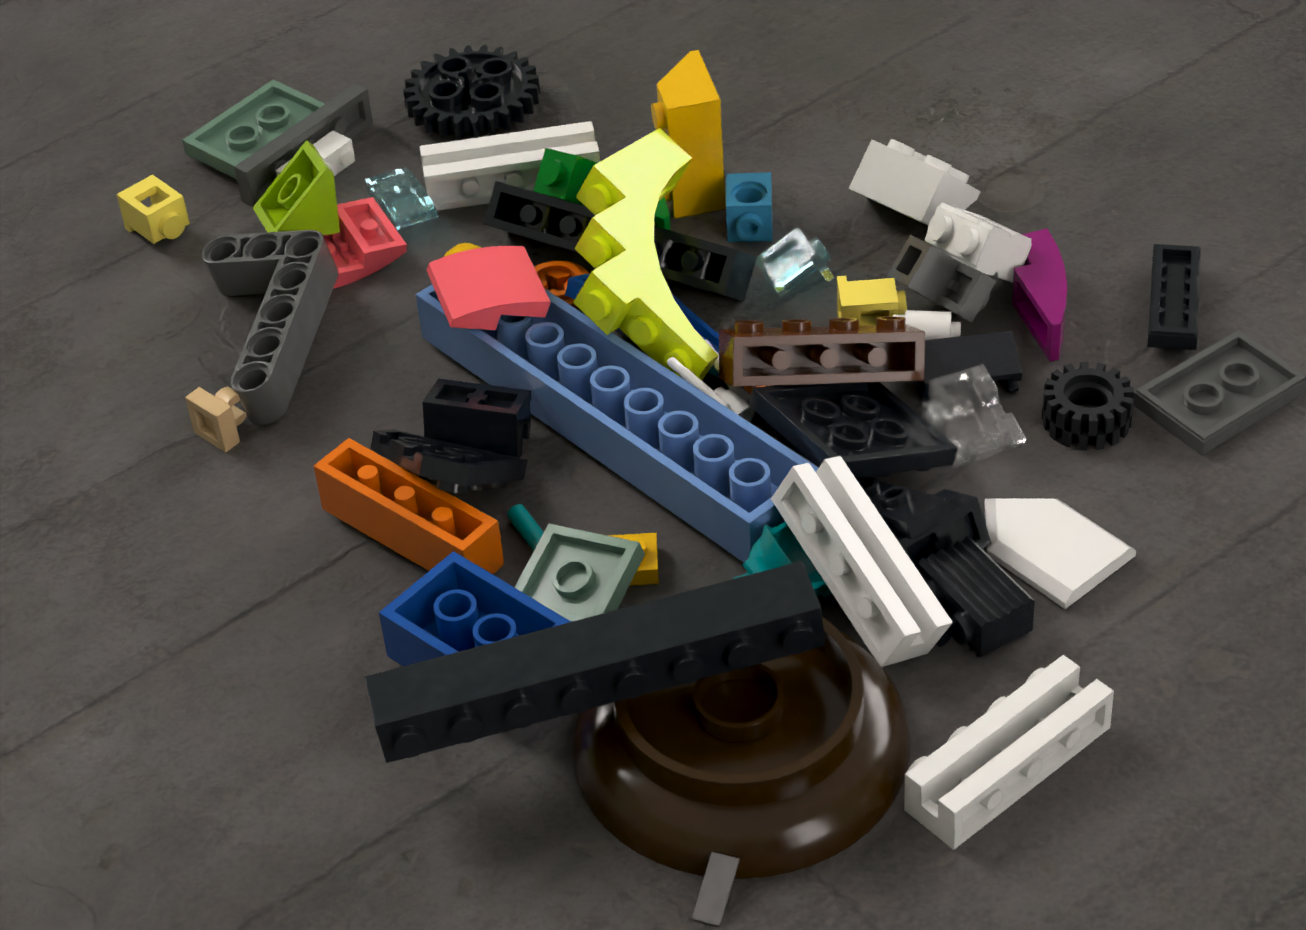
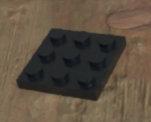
(853, 421)

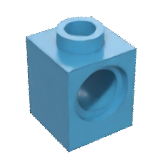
(749, 207)

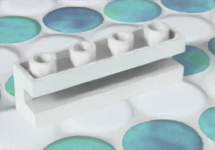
(466, 169)
(861, 561)
(1006, 751)

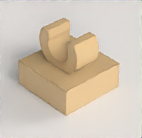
(216, 416)

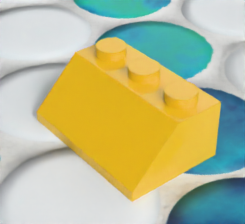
(691, 117)

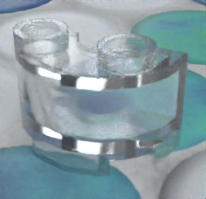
(970, 415)

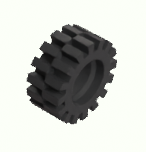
(1084, 424)

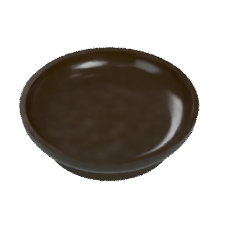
(750, 762)

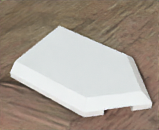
(1052, 547)

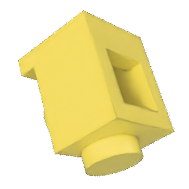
(159, 221)
(869, 299)

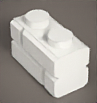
(978, 241)

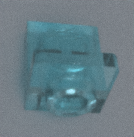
(794, 260)

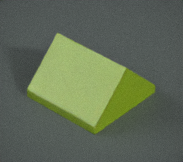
(301, 196)

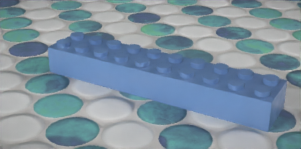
(629, 416)

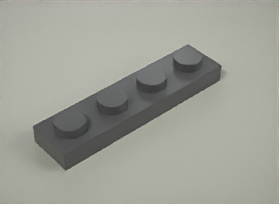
(345, 114)

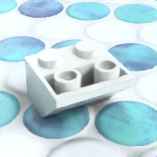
(910, 181)

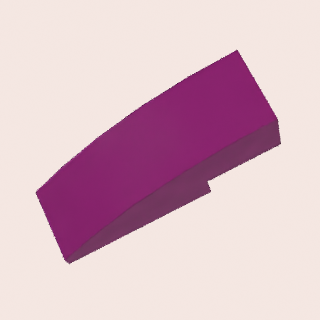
(1042, 293)

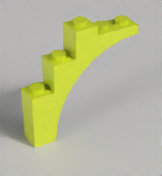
(619, 243)

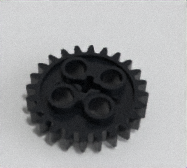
(499, 94)

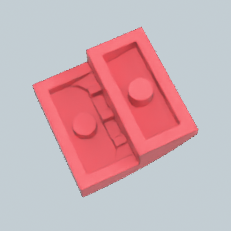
(364, 242)
(487, 283)

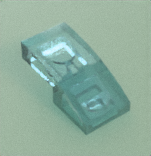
(401, 197)

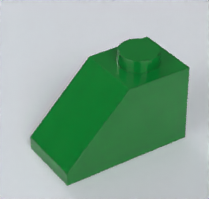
(562, 175)

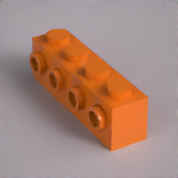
(404, 509)

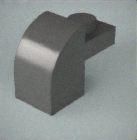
(941, 279)

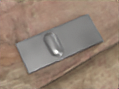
(715, 889)

